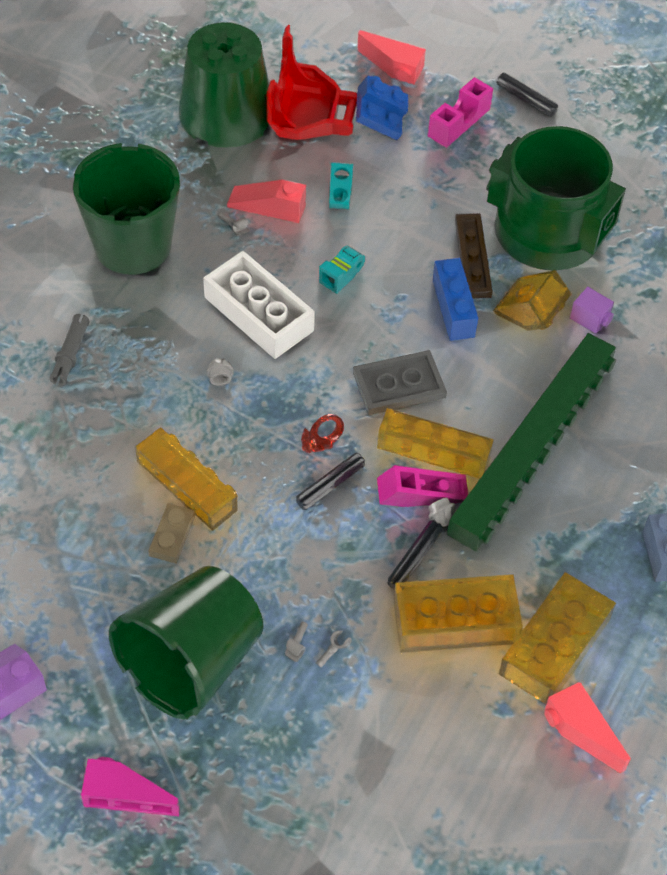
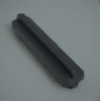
(527, 94)
(330, 481)
(415, 553)

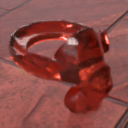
(313, 442)

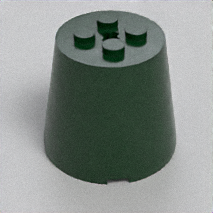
(224, 86)
(128, 205)
(187, 640)

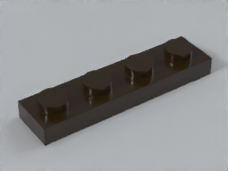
(474, 254)

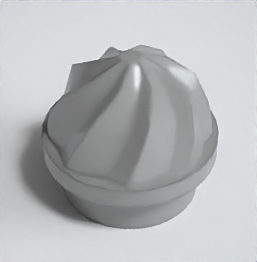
(220, 372)
(441, 511)

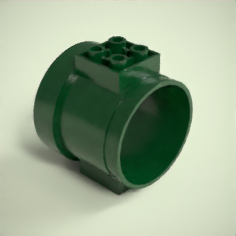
(549, 229)

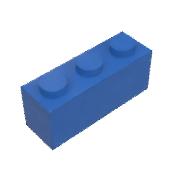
(455, 299)

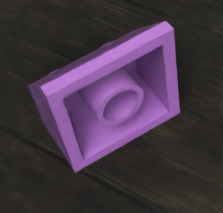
(19, 680)

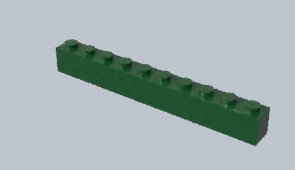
(531, 443)

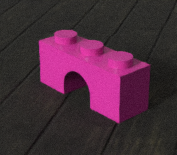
(451, 122)

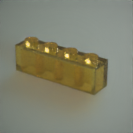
(434, 443)
(187, 478)

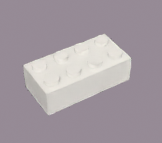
(259, 304)

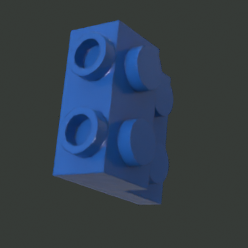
(381, 106)

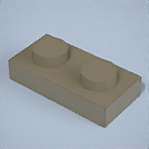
(171, 533)

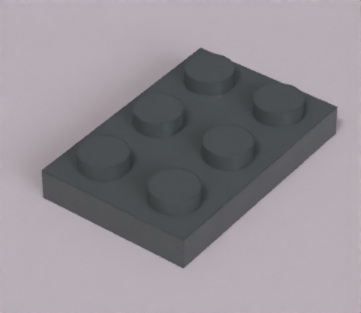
(399, 382)

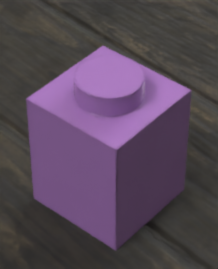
(592, 310)

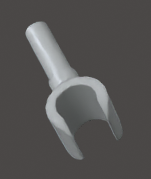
(238, 226)
(294, 648)
(333, 648)

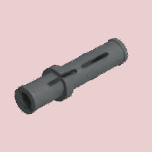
(66, 357)

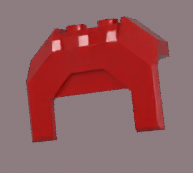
(307, 100)

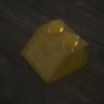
(534, 300)

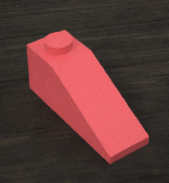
(392, 56)
(272, 198)
(583, 724)

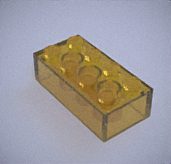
(457, 613)
(556, 638)

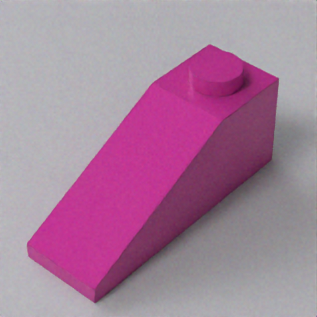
(420, 487)
(118, 787)

